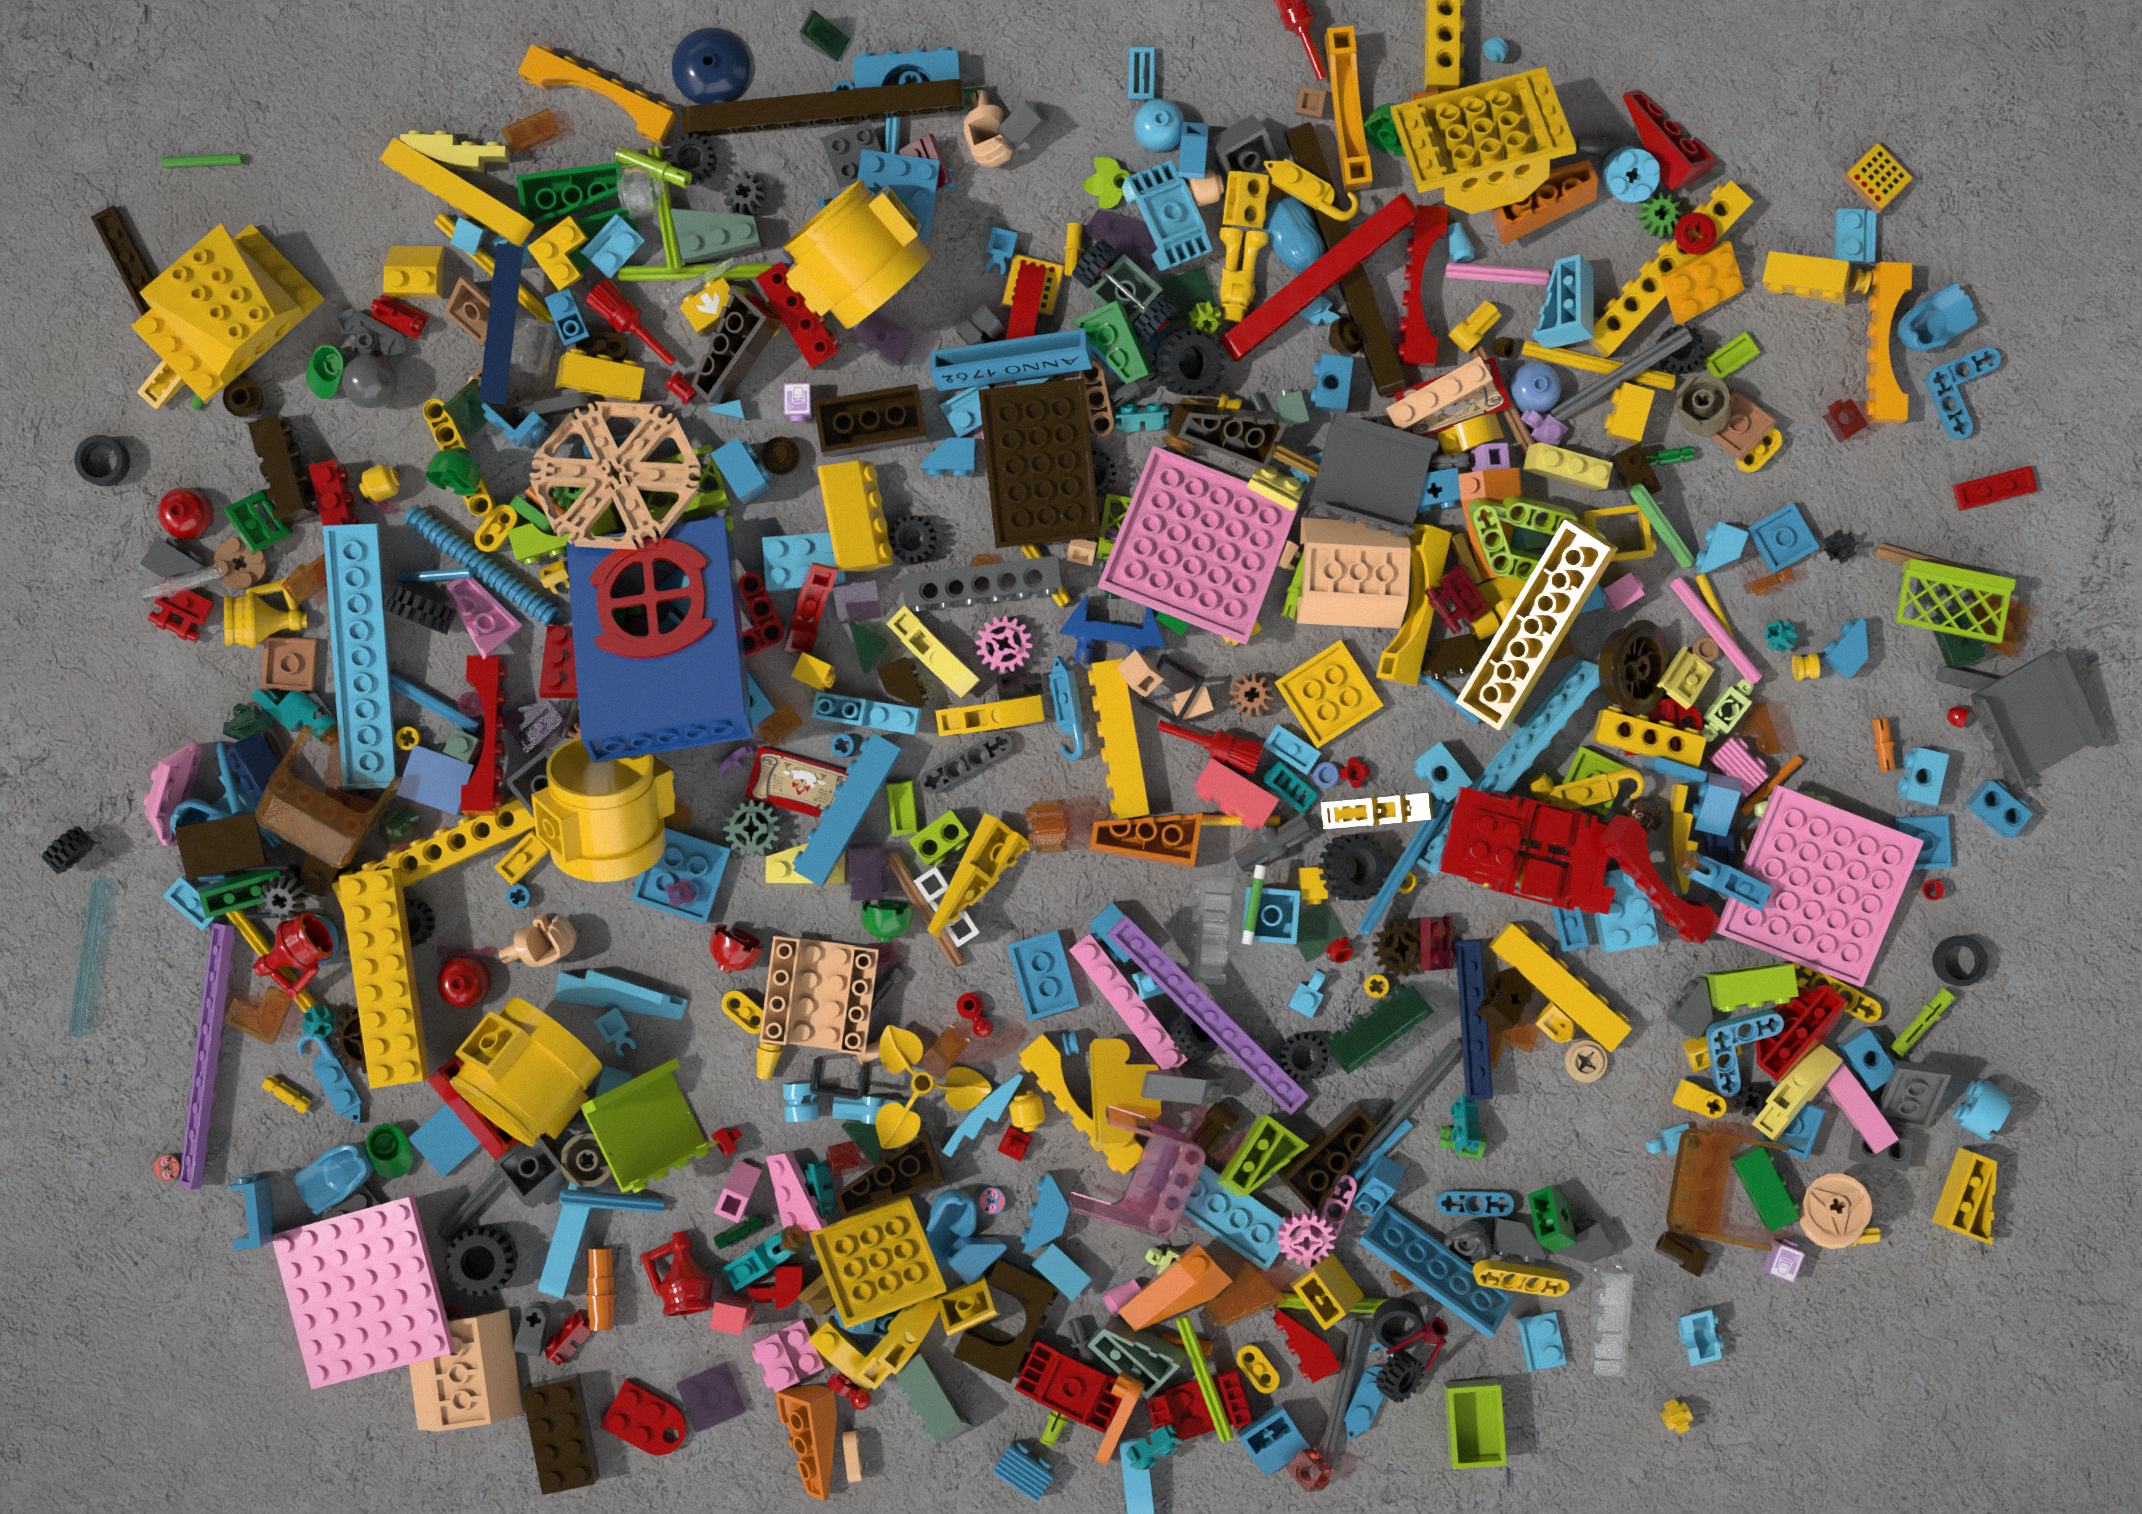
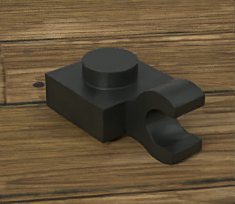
(1014, 685)

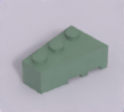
(714, 235)
(1136, 1353)
(931, 1399)

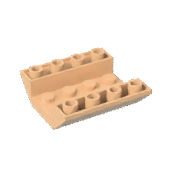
(1353, 575)
(819, 994)
(475, 1381)

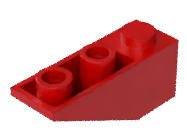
(1312, 1349)

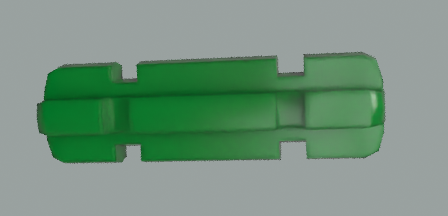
(1670, 456)

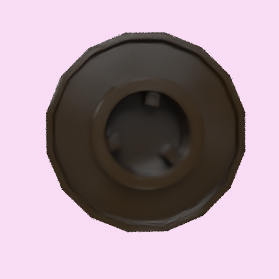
(1344, 336)
(243, 398)
(781, 456)

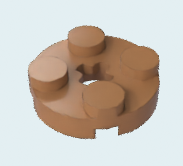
(246, 577)

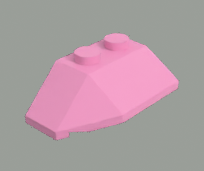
(171, 785)

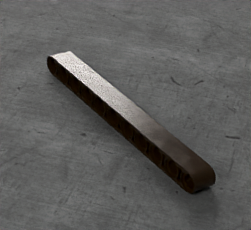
(824, 108)
(1354, 286)

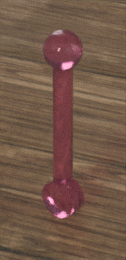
(485, 952)

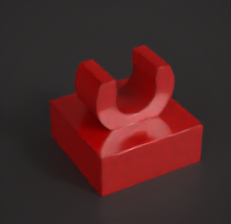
(726, 1140)
(1014, 1143)

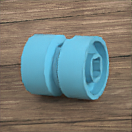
(800, 1102)

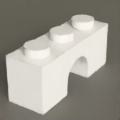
(933, 888)

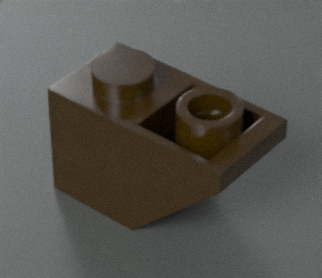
(1452, 654)
(901, 683)

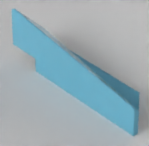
(611, 991)

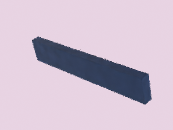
(501, 324)
(1473, 1027)

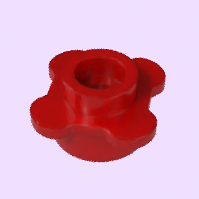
(1355, 780)
(1339, 950)

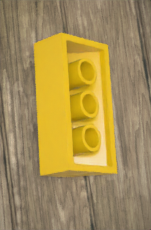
(855, 516)

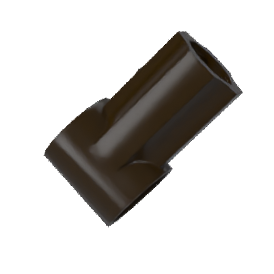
(1217, 1122)
(1687, 1255)

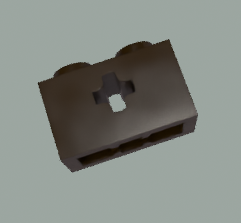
(1634, 469)
(1506, 999)

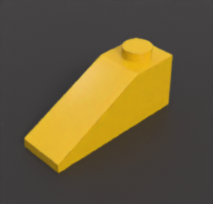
(839, 1349)

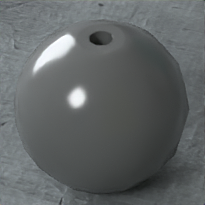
(369, 381)

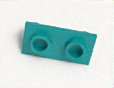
(1132, 415)
(1463, 1114)
(815, 1179)
(1164, 1444)

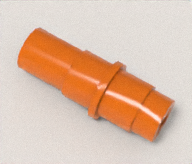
(601, 1289)

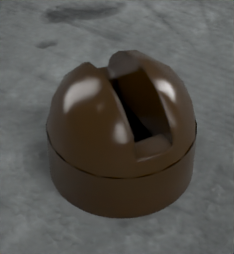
(1504, 347)

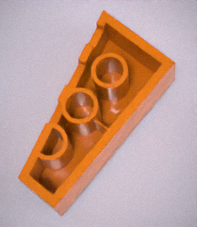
(1559, 195)
(1157, 840)

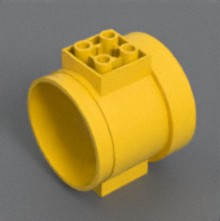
(856, 253)
(603, 815)
(525, 1072)

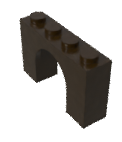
(1005, 1357)

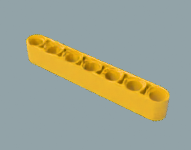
(456, 192)

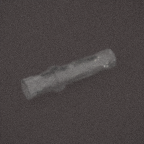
(171, 586)

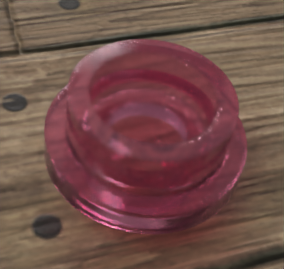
(465, 699)

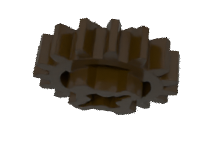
(1387, 951)

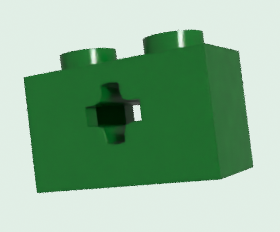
(1551, 1218)

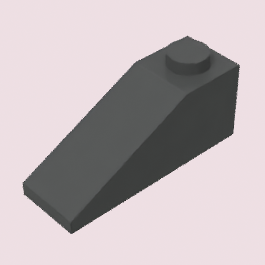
(1184, 1084)

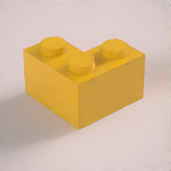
(553, 252)

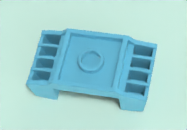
(1168, 214)

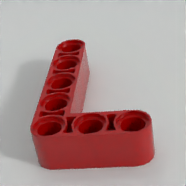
(762, 623)

